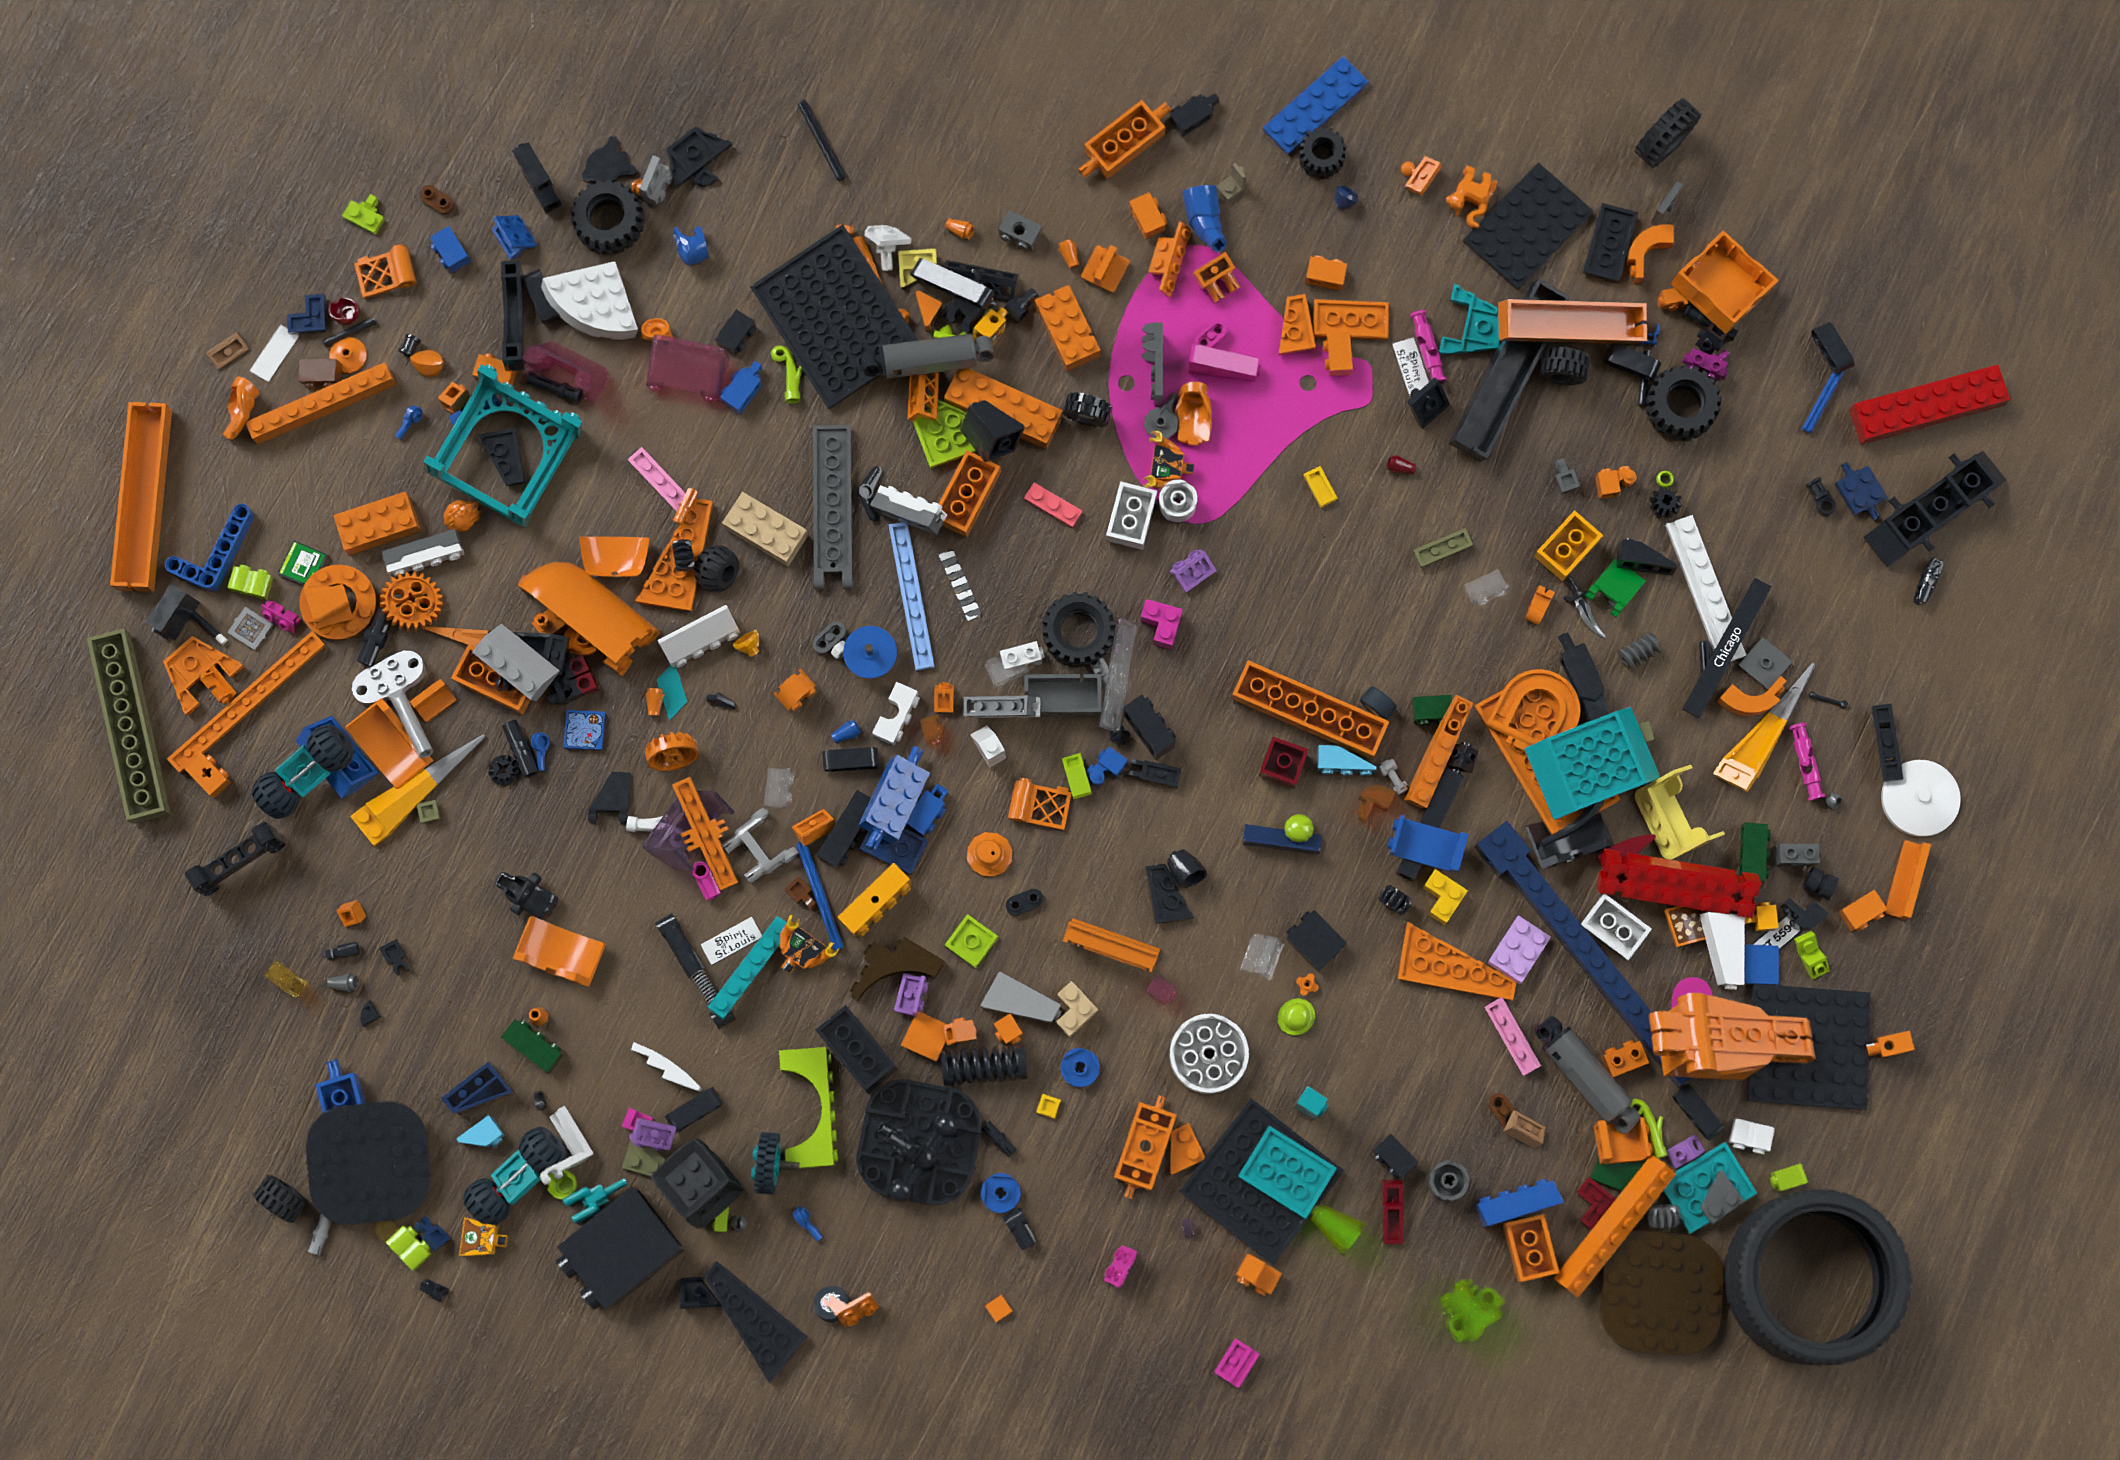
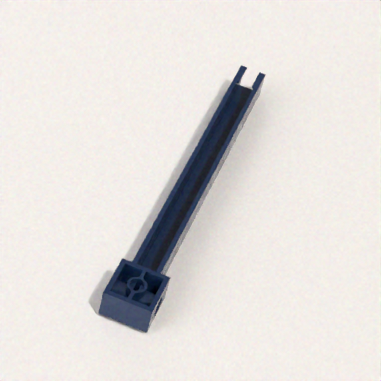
(1507, 854)

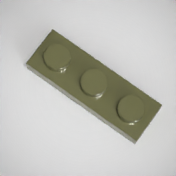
(1442, 548)

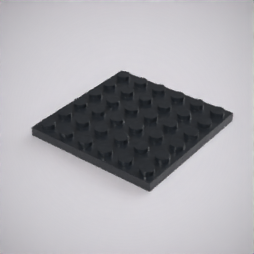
(1839, 1040)
(1235, 1203)

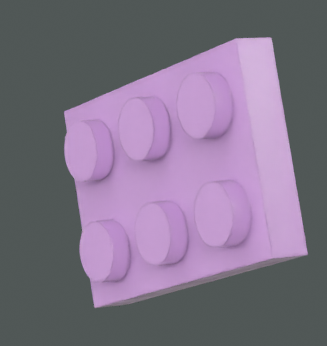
(1519, 950)

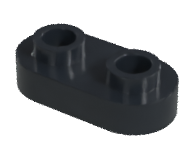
(1024, 902)

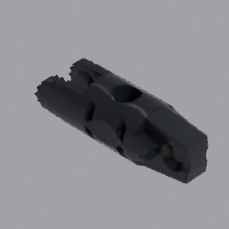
(1928, 581)

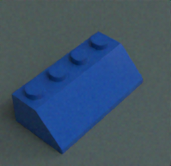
(351, 777)
(1519, 1203)

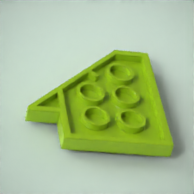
(942, 437)

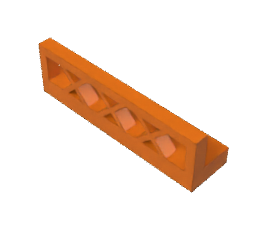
(919, 397)

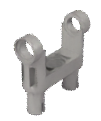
(743, 836)

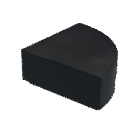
(705, 178)
(369, 1014)
(540, 1100)

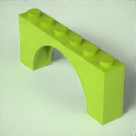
(813, 1065)

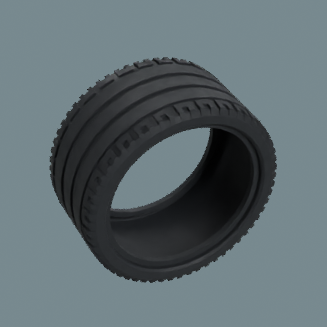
(1888, 1264)

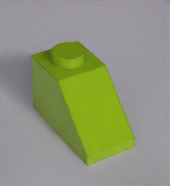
(1788, 1177)

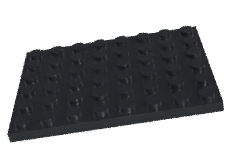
(831, 313)

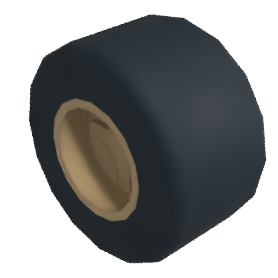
(1378, 703)

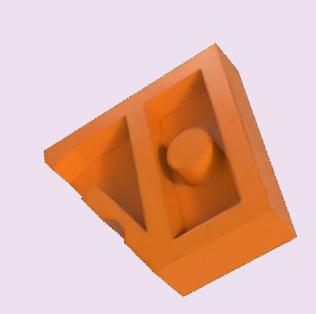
(1184, 1149)

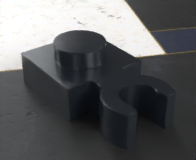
(394, 954)

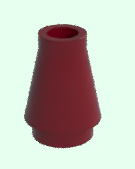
(1400, 465)

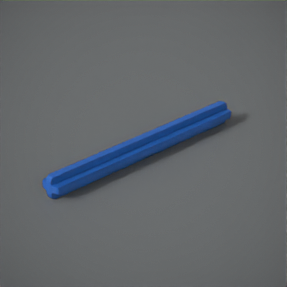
(820, 896)

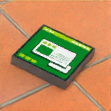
(301, 562)

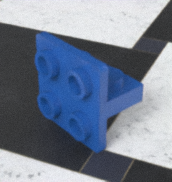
(513, 235)

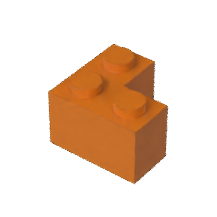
(1258, 1274)

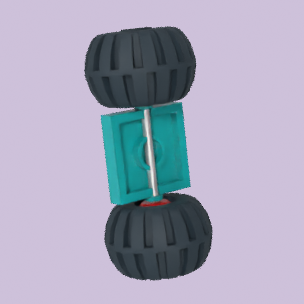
(325, 753)
(490, 1200)

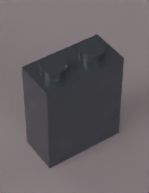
(172, 613)
(1315, 940)

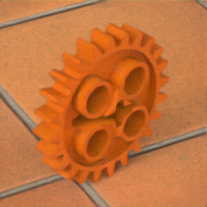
(419, 615)

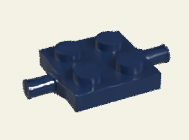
(1861, 490)

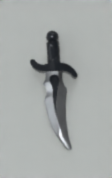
(1583, 607)

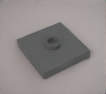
(1667, 204)
(1764, 663)

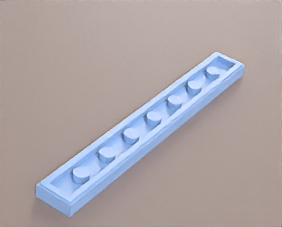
(911, 596)

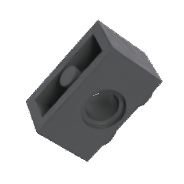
(1015, 222)
(1797, 854)

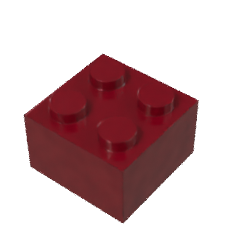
(1283, 762)

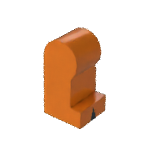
(1539, 605)

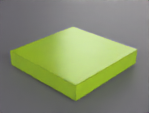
(971, 941)

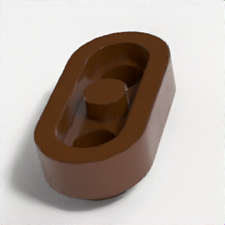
(435, 199)
(1501, 1112)

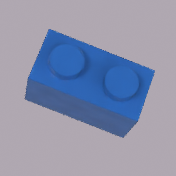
(450, 249)

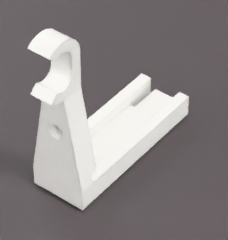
(574, 1141)

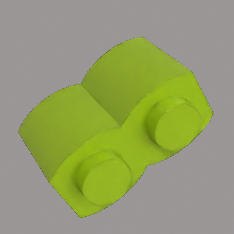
(250, 582)
(409, 1248)

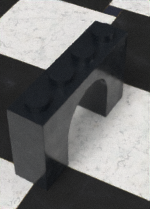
(536, 177)

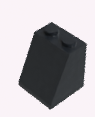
(991, 430)

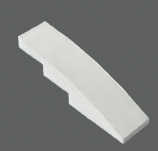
(671, 1071)

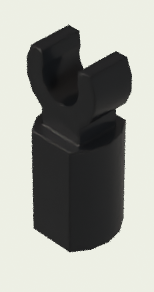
(343, 951)

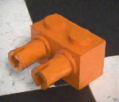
(1217, 268)
(549, 623)

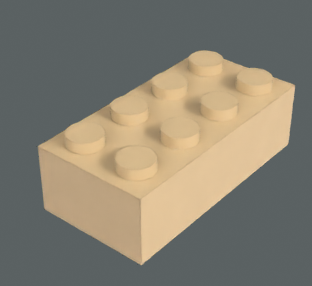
(765, 529)

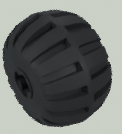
(716, 568)

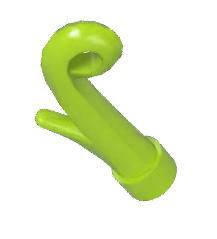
(792, 392)
(1655, 1130)

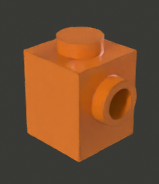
(1008, 1030)
(960, 1031)

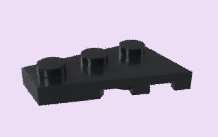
(505, 454)
(1165, 897)

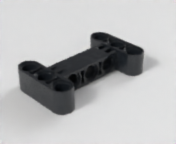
(204, 878)

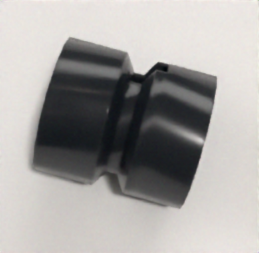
(1822, 884)

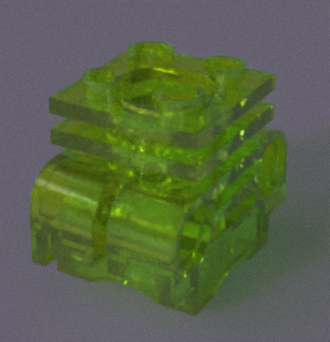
(1470, 1310)

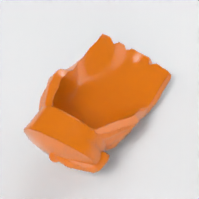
(240, 405)
(1194, 414)

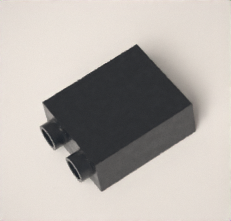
(618, 1250)

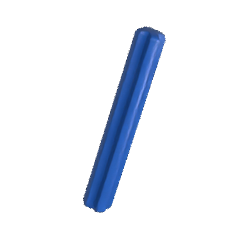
(1822, 402)

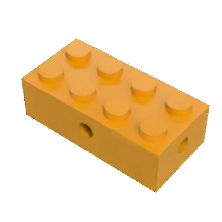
(885, 890)

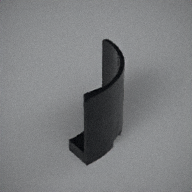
(1588, 839)

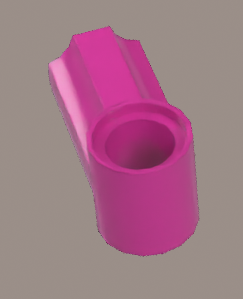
(706, 882)

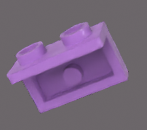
(910, 995)

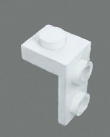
(1022, 655)

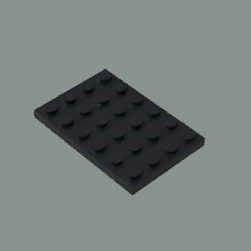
(1528, 226)

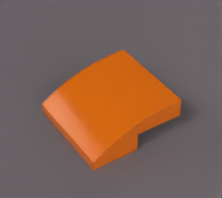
(925, 1036)

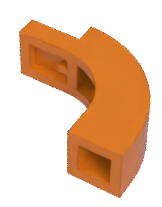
(1652, 238)
(1746, 705)

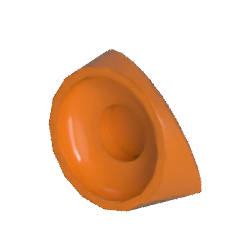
(655, 327)
(427, 363)

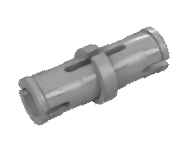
(320, 1235)

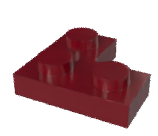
(1598, 1199)

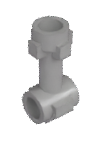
(1388, 768)

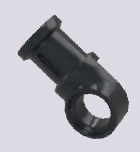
(1821, 496)

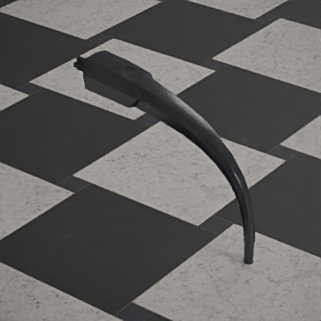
(1590, 691)

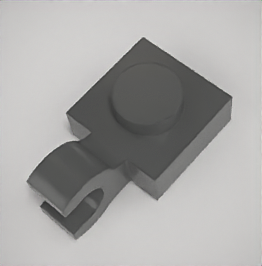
(1566, 478)

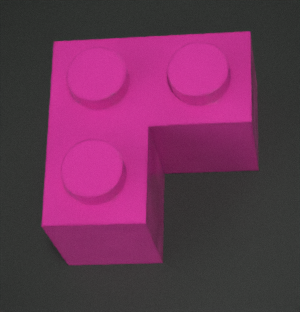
(1165, 618)

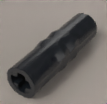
(520, 749)

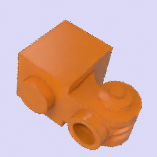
(1608, 481)

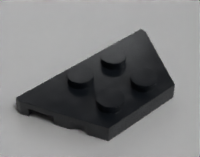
(693, 153)

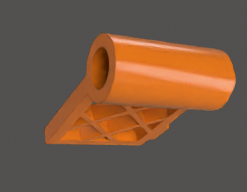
(399, 266)
(1023, 803)

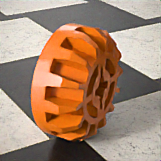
(671, 752)

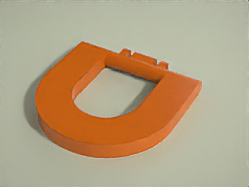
(1529, 682)

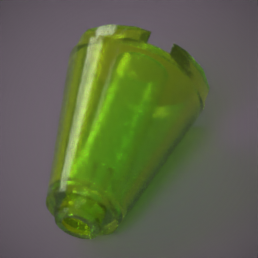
(1337, 1227)

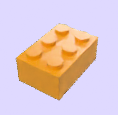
(1568, 545)

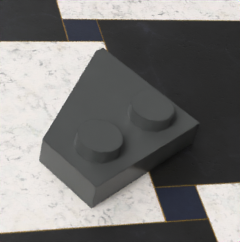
(1720, 1198)

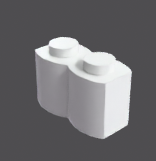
(1751, 1135)

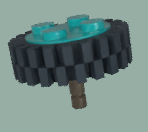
(768, 1163)

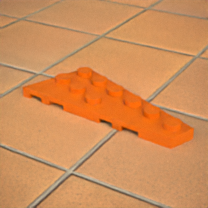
(667, 585)
(1441, 965)

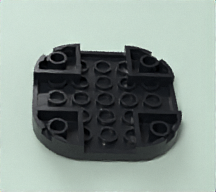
(914, 1109)
(367, 1162)

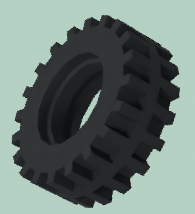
(1668, 133)
(1084, 605)

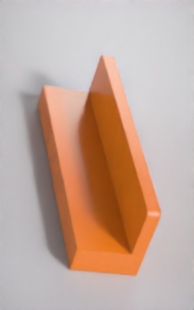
(1907, 879)

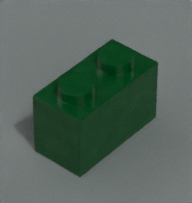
(1430, 708)

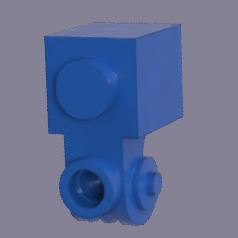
(1110, 762)

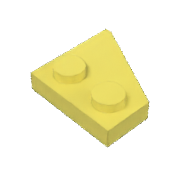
(907, 261)

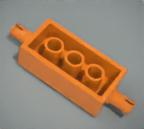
(1124, 139)

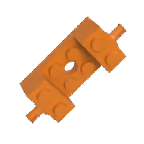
(1138, 1167)

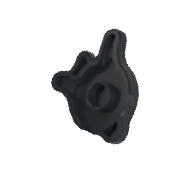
(607, 163)

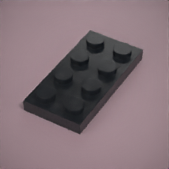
(1610, 243)

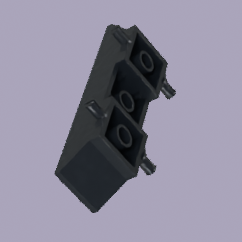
(1933, 509)

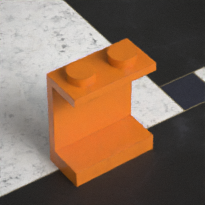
(1621, 1147)

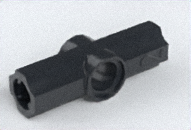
(374, 639)

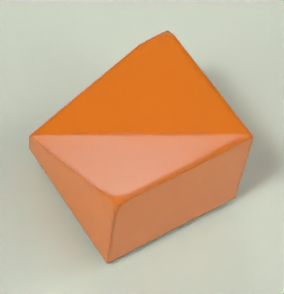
(351, 913)

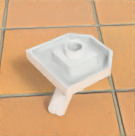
(886, 241)

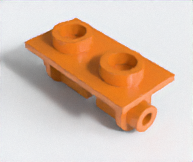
(222, 689)

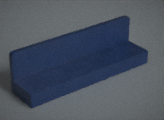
(1277, 839)

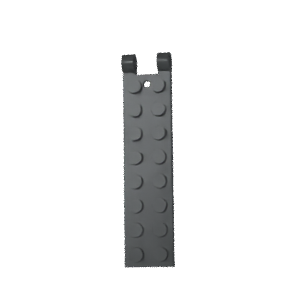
(832, 503)

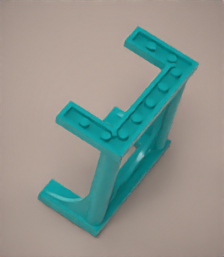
(568, 427)

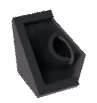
(696, 1294)

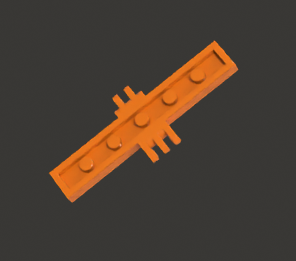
(704, 833)

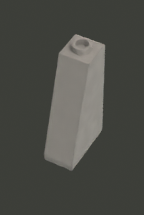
(1017, 999)

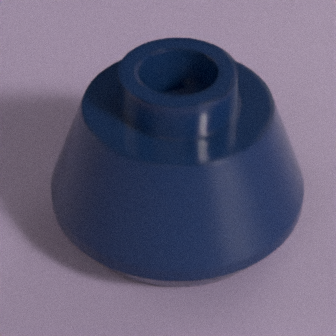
(1345, 197)

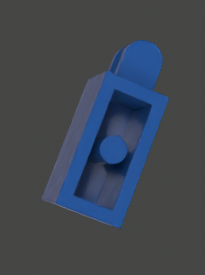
(927, 811)

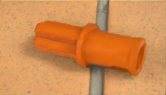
(685, 506)

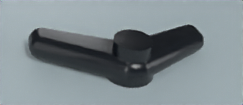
(865, 492)

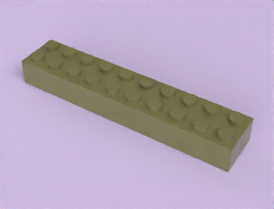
(128, 726)

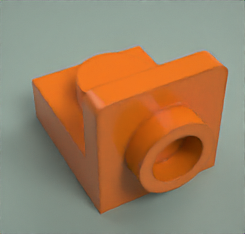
(944, 697)

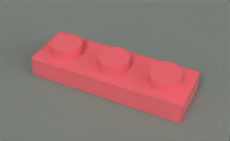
(1053, 505)

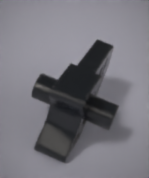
(433, 1289)

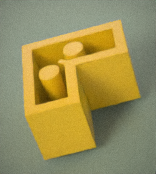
(1448, 895)

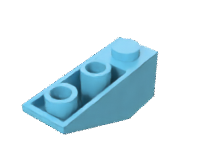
(1337, 759)

